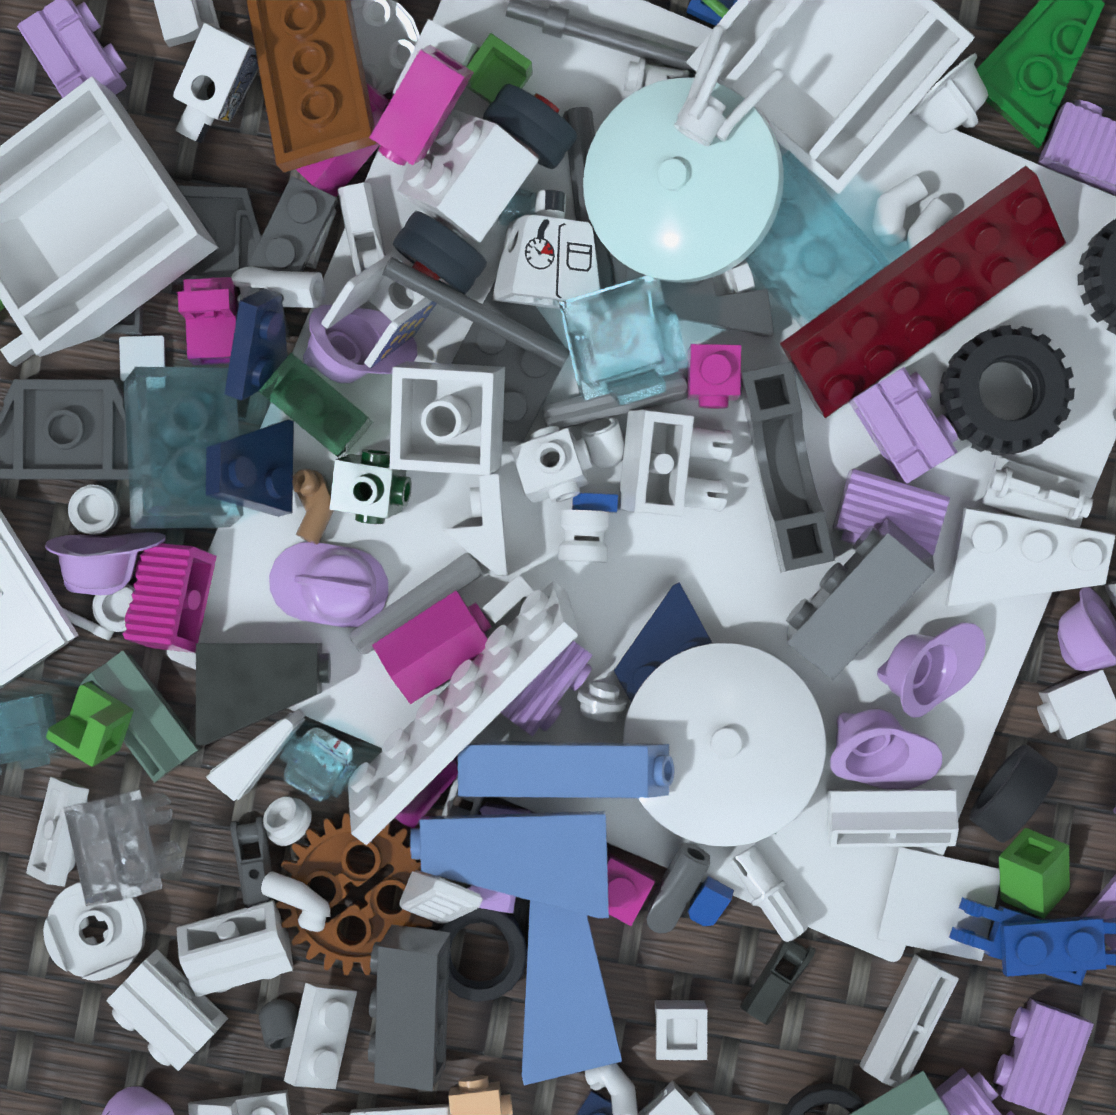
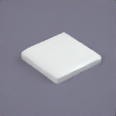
(140, 352)

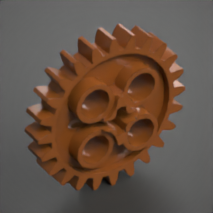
(330, 858)

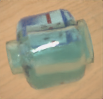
(318, 764)

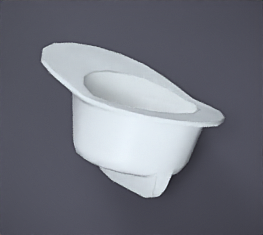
(954, 99)

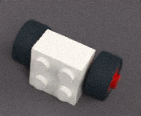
(472, 178)

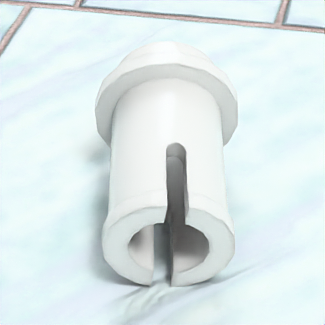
(642, 75)

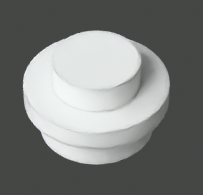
(601, 702)
(286, 820)

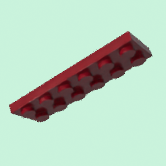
(924, 292)

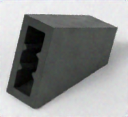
(252, 682)

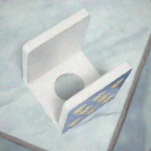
(378, 290)

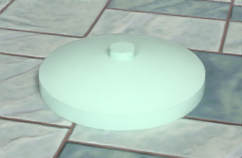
(679, 204)

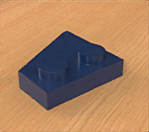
(257, 343)
(254, 469)
(668, 632)

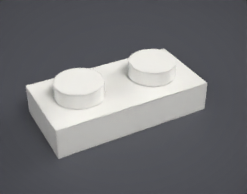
(52, 847)
(320, 1036)

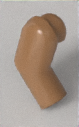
(316, 499)

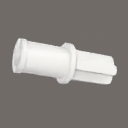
(769, 893)

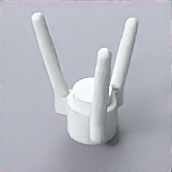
(701, 113)

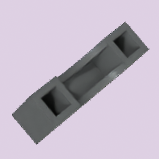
(784, 467)

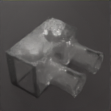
(116, 847)

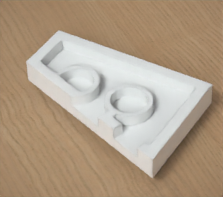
(1022, 557)

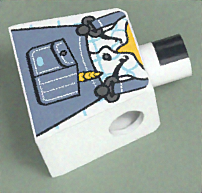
(216, 59)

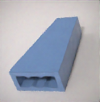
(565, 770)
(525, 855)
(565, 998)

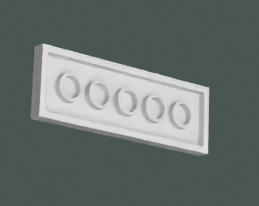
(461, 711)

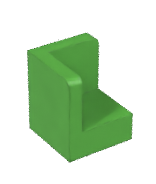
(496, 66)
(93, 727)
(1034, 872)

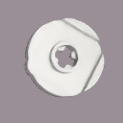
(84, 955)

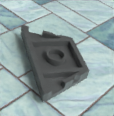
(526, 374)
(63, 431)

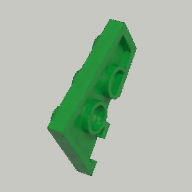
(1035, 63)

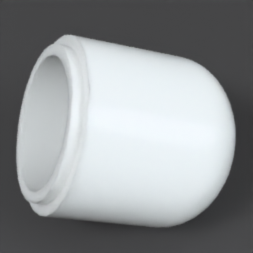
(604, 441)

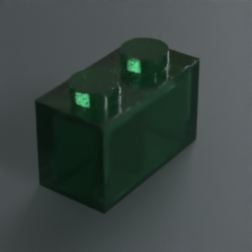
(316, 406)

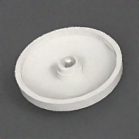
(739, 740)

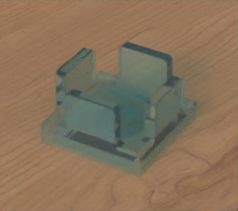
(622, 340)

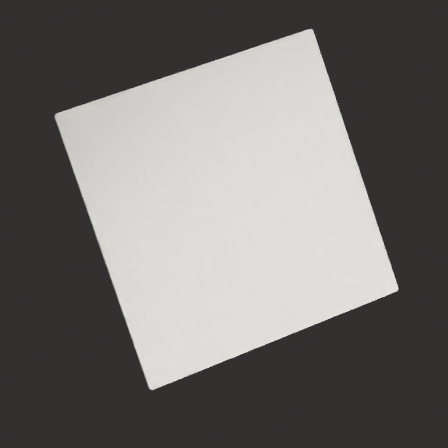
(718, 557)

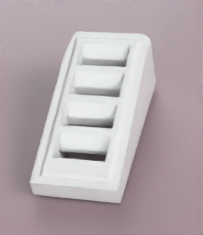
(247, 765)
(437, 898)

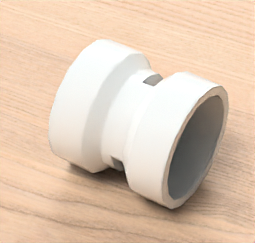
(583, 524)

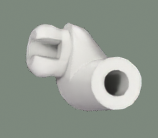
(891, 209)
(930, 220)
(299, 895)
(618, 1085)

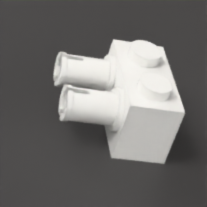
(658, 462)

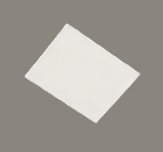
(927, 898)

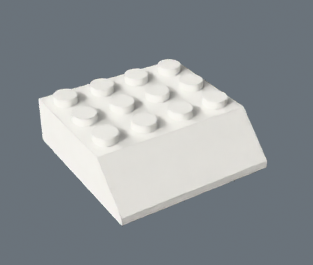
(845, 70)
(88, 221)

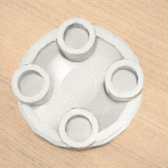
(385, 40)

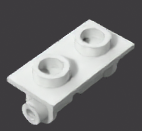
(1037, 494)

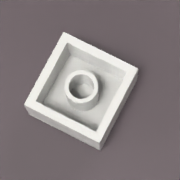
(447, 417)

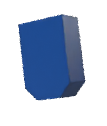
(596, 502)
(709, 902)

